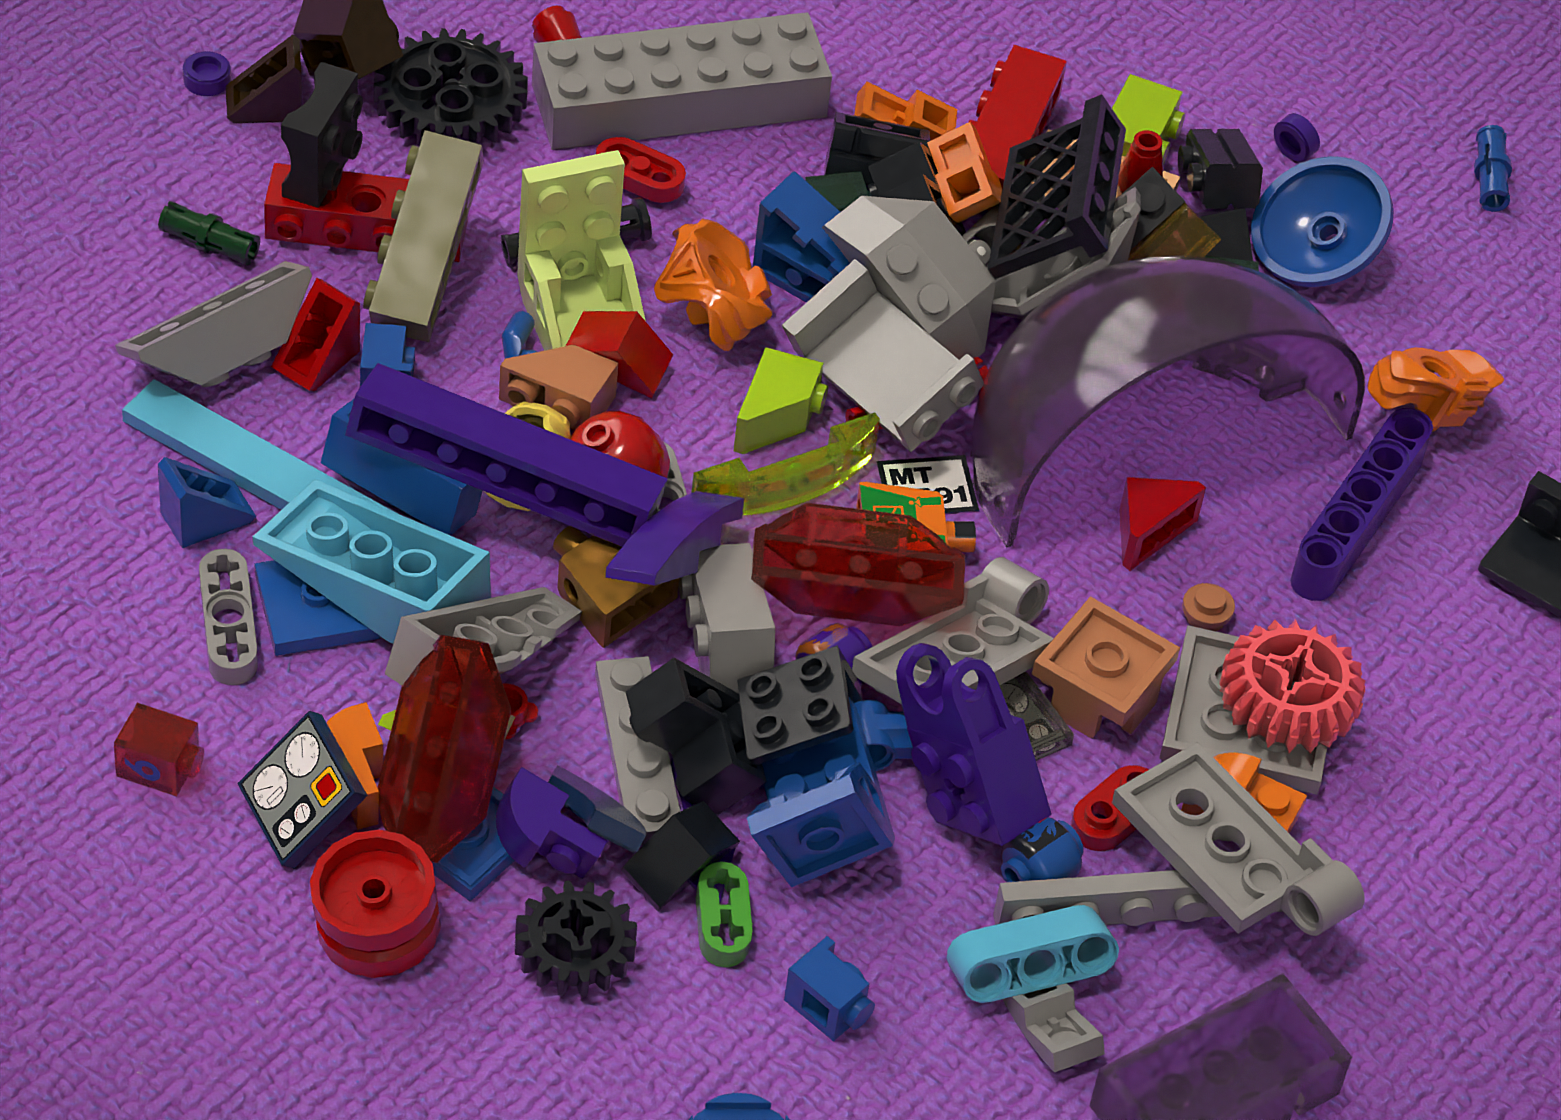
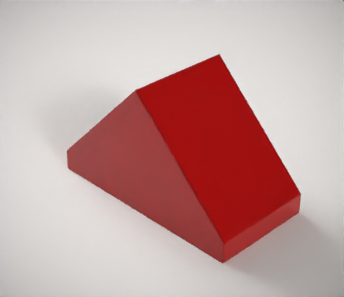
(321, 338)
(626, 340)
(1155, 514)

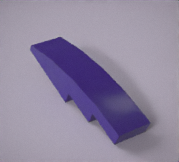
(673, 537)

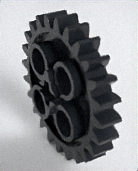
(451, 88)

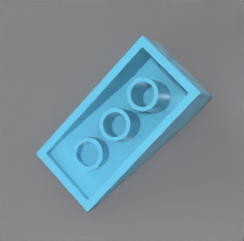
(373, 558)

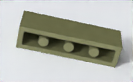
(425, 234)

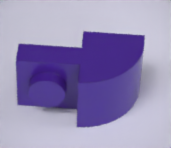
(532, 823)

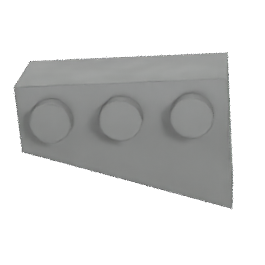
(728, 615)

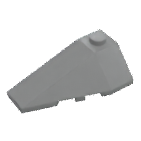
(509, 623)

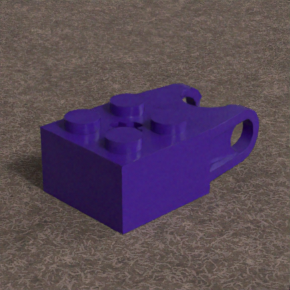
(970, 749)

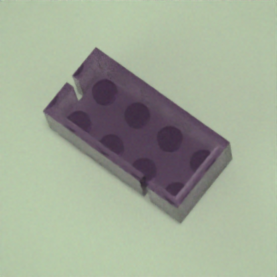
(1233, 1063)

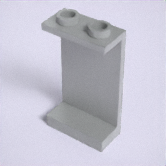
(882, 357)

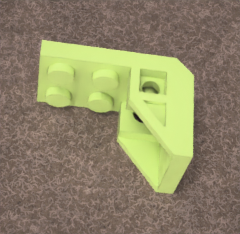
(573, 245)

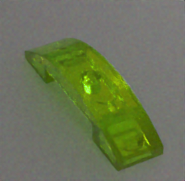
(798, 477)

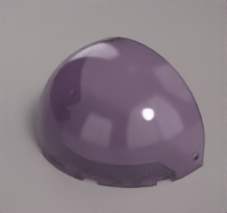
(1128, 324)

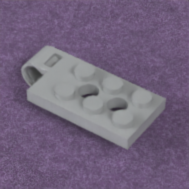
(987, 627)
(1245, 884)

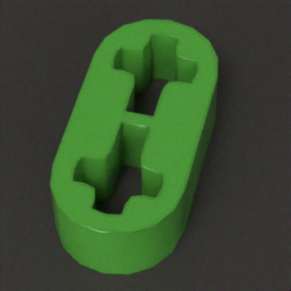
(712, 914)

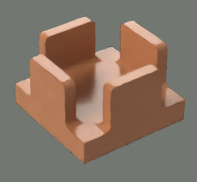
(1104, 669)

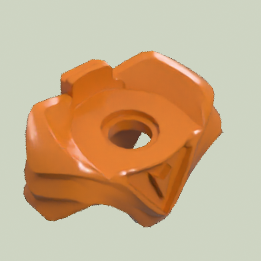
(716, 277)
(1447, 399)

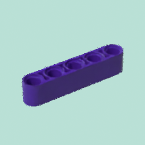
(1361, 504)

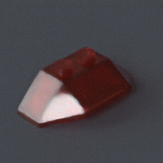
(857, 565)
(444, 746)

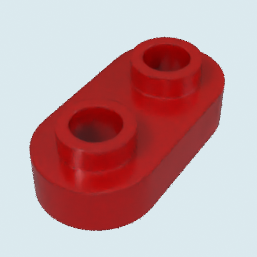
(647, 170)
(1104, 833)

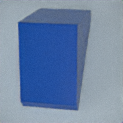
(199, 502)

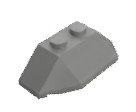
(920, 267)
(1025, 289)
(225, 330)

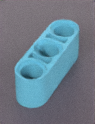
(1007, 950)

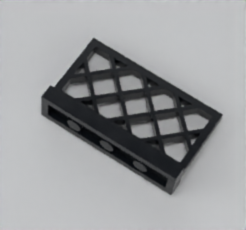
(1089, 187)

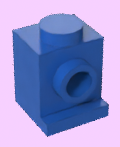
(388, 347)
(828, 991)

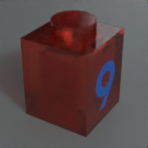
(158, 749)

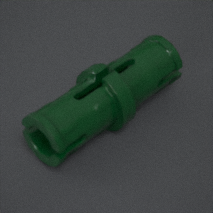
(209, 233)

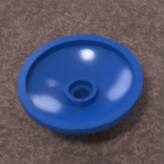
(1316, 202)

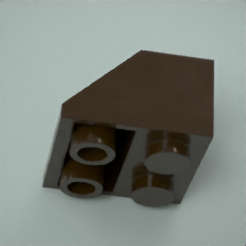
(347, 35)

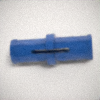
(1493, 168)

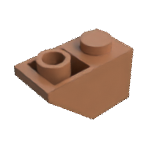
(564, 379)

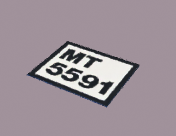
(942, 474)

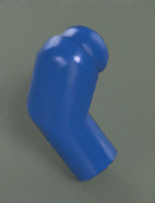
(516, 334)

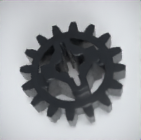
(598, 948)

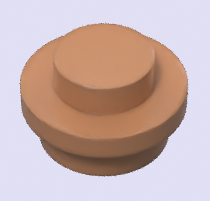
(1208, 606)

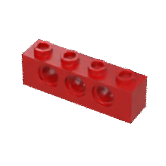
(347, 218)

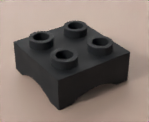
(322, 135)

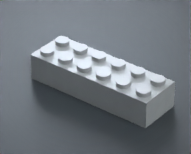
(680, 80)

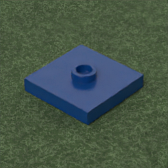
(302, 616)

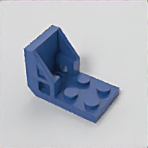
(822, 808)

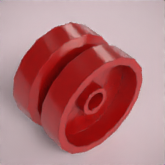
(375, 903)

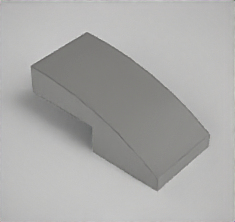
(1056, 1027)

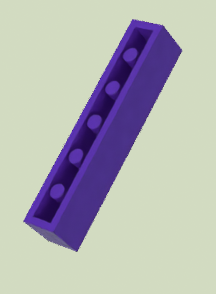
(503, 455)

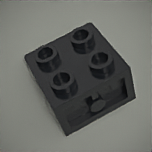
(1530, 548)
(797, 705)

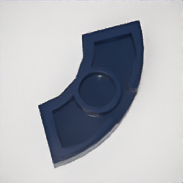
(599, 811)

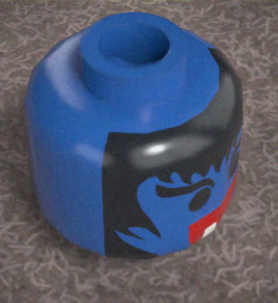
(1043, 852)

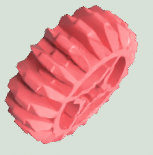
(1324, 694)

